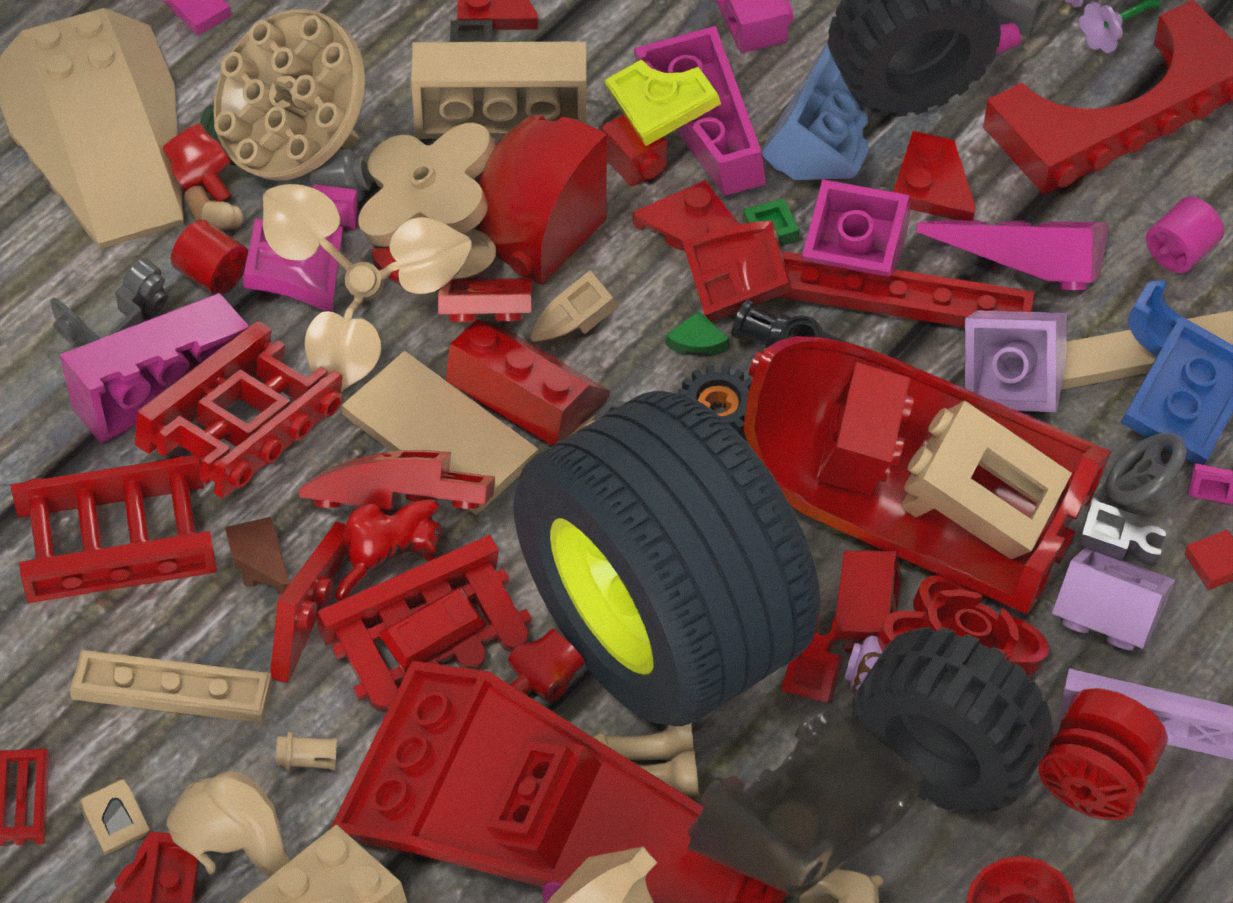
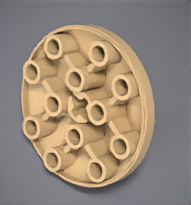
(289, 95)

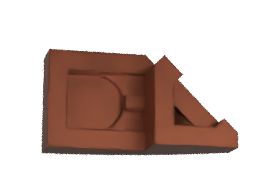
(258, 553)

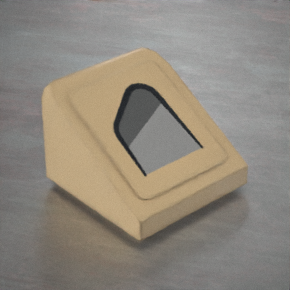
(114, 816)

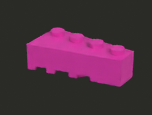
(134, 366)

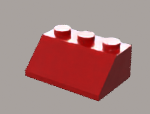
(522, 381)

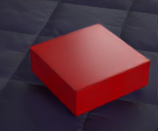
(1212, 559)

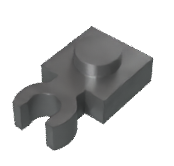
(1114, 534)

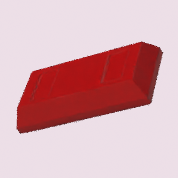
(432, 628)

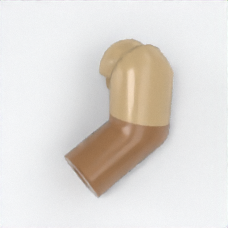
(218, 214)

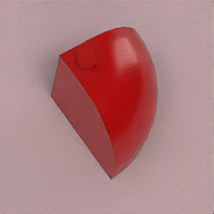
(544, 193)

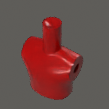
(198, 160)
(545, 665)

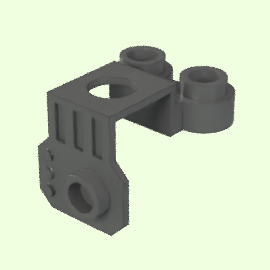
(138, 295)

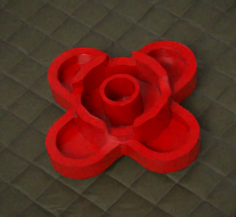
(955, 607)

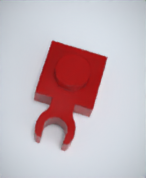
(816, 669)

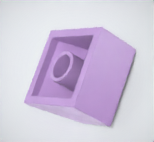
(1016, 358)
(1112, 599)

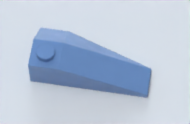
(819, 128)

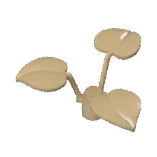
(424, 251)

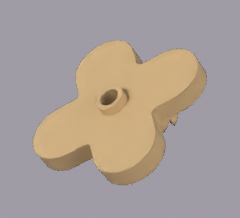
(427, 182)

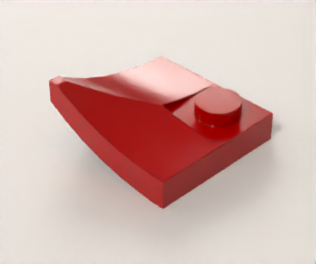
(737, 266)

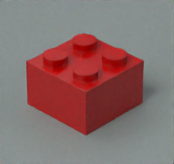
(865, 429)

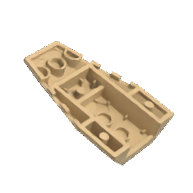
(93, 116)

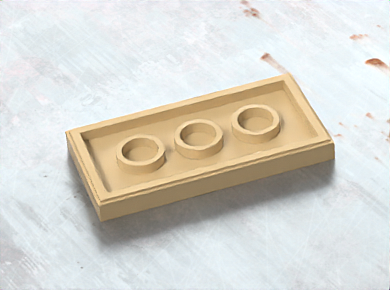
(419, 410)

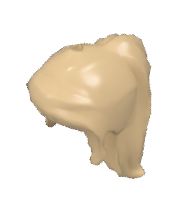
(226, 817)

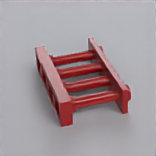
(117, 566)

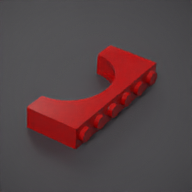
(1065, 142)

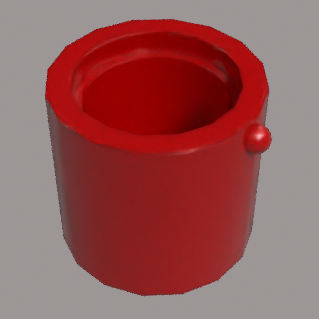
(209, 257)

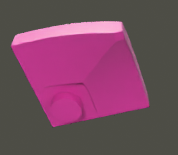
(305, 280)

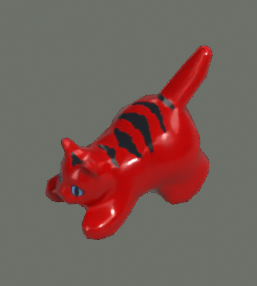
(377, 538)

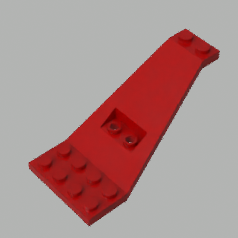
(465, 784)

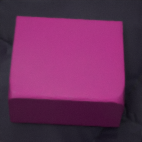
(1211, 484)

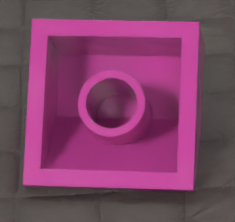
(857, 228)

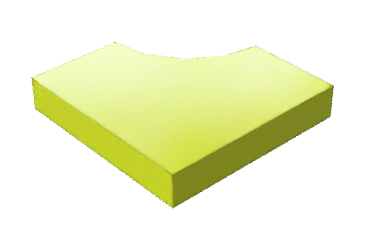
(659, 100)

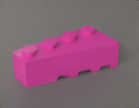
(723, 136)

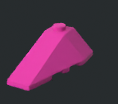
(1051, 251)

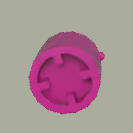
(1185, 234)

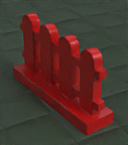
(391, 602)

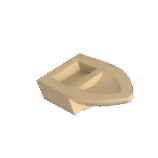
(578, 306)

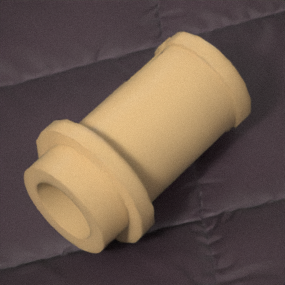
(305, 752)

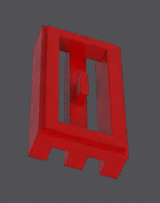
(21, 832)

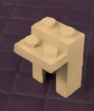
(944, 482)

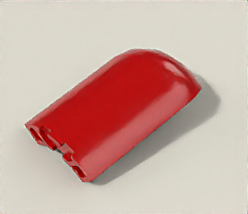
(788, 429)

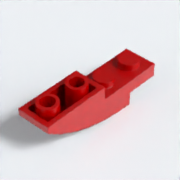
(386, 475)

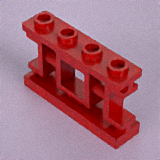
(217, 385)

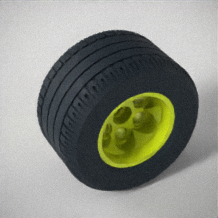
(667, 557)

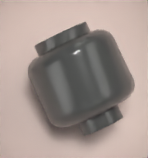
(342, 171)

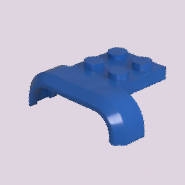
(1188, 382)

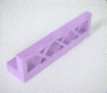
(1187, 720)

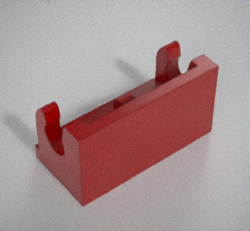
(866, 593)

